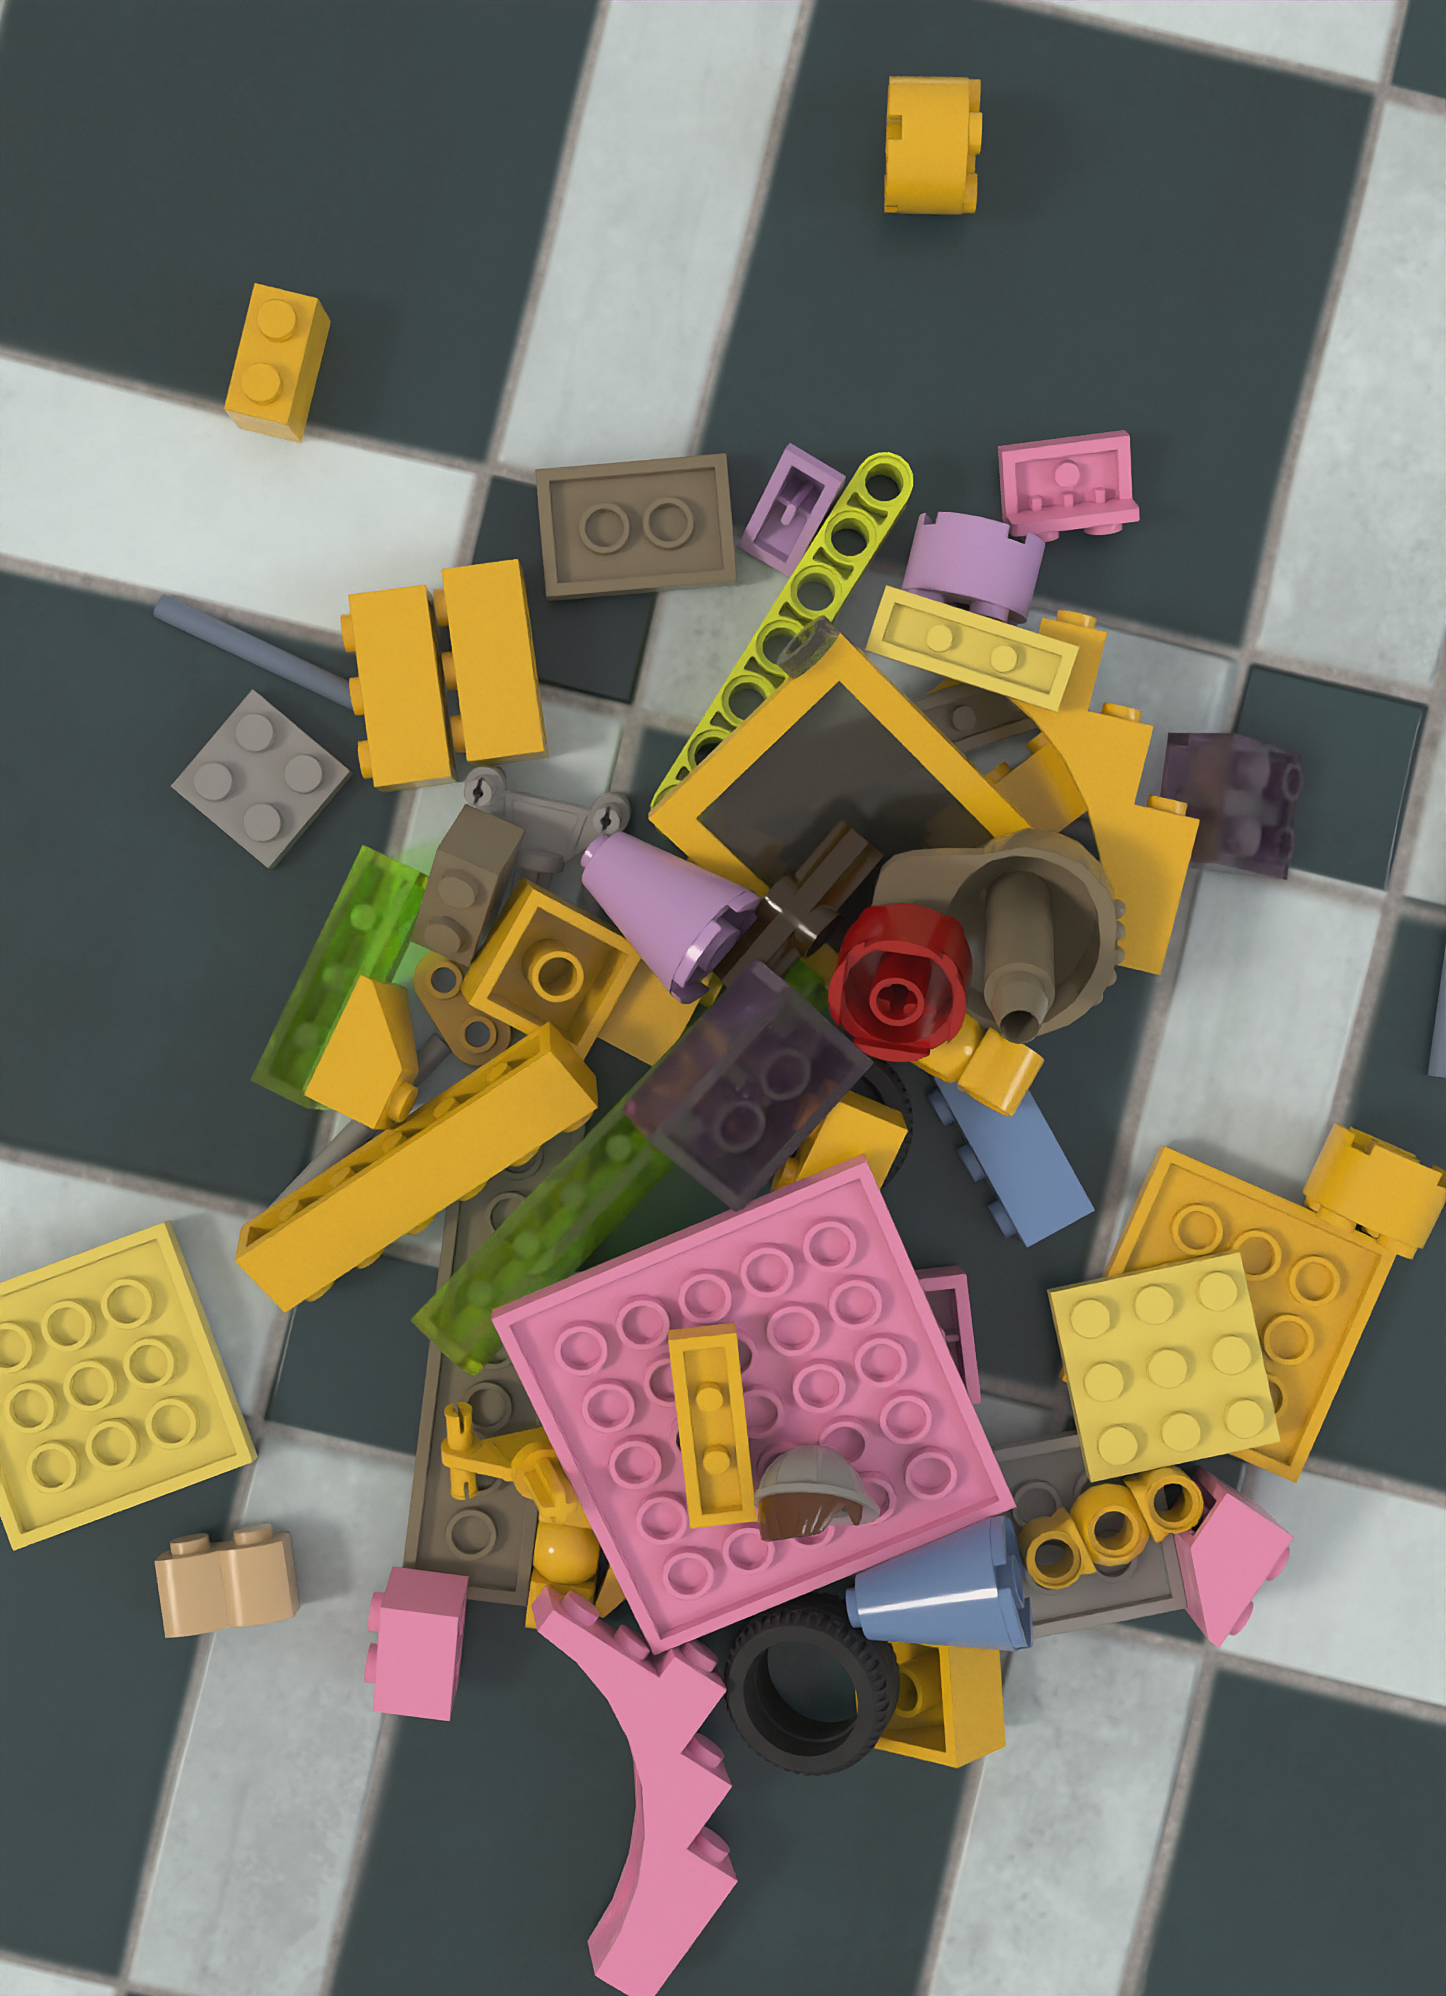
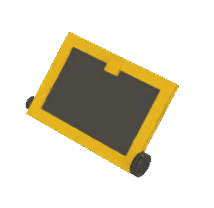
(824, 751)

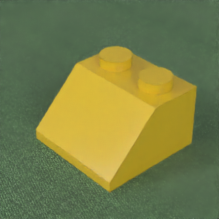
(946, 1704)

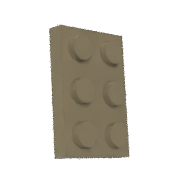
(636, 527)

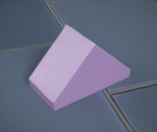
(792, 510)

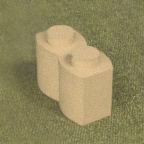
(227, 1582)

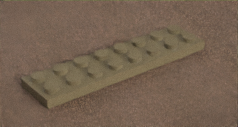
(497, 1528)

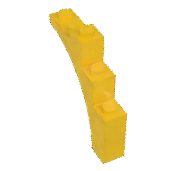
(1105, 753)

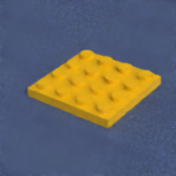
(1303, 1277)

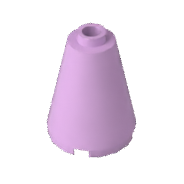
(668, 909)

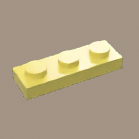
(972, 649)

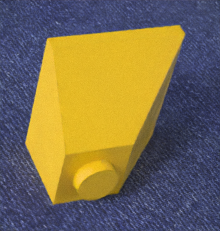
(370, 1058)

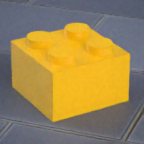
(550, 965)

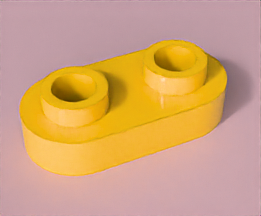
(454, 1014)

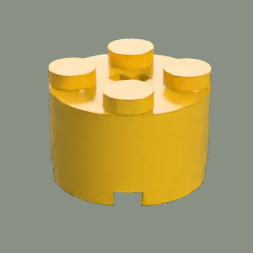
(932, 145)
(1376, 1187)

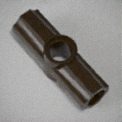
(804, 905)

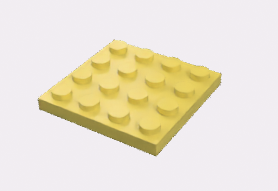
(109, 1387)

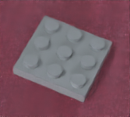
(1052, 1474)

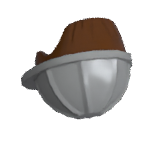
(808, 1492)

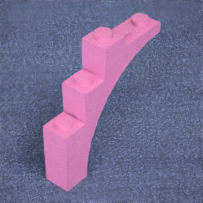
(674, 1864)

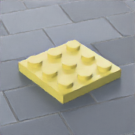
(1163, 1365)

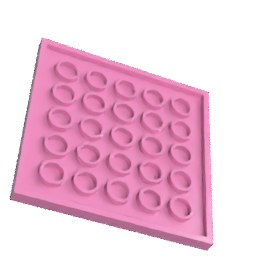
(828, 1355)

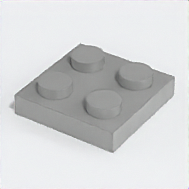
(262, 779)

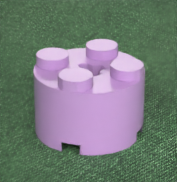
(974, 566)

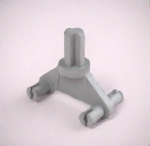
(552, 827)

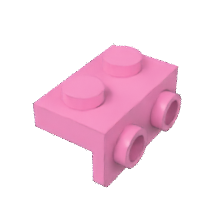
(1067, 485)

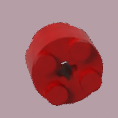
(901, 981)

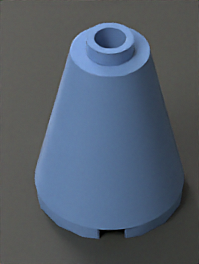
(949, 1592)

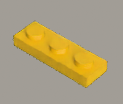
(712, 1425)

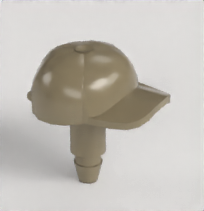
(1033, 919)

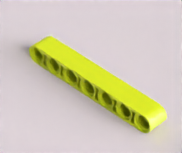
(787, 616)

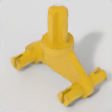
(516, 1457)

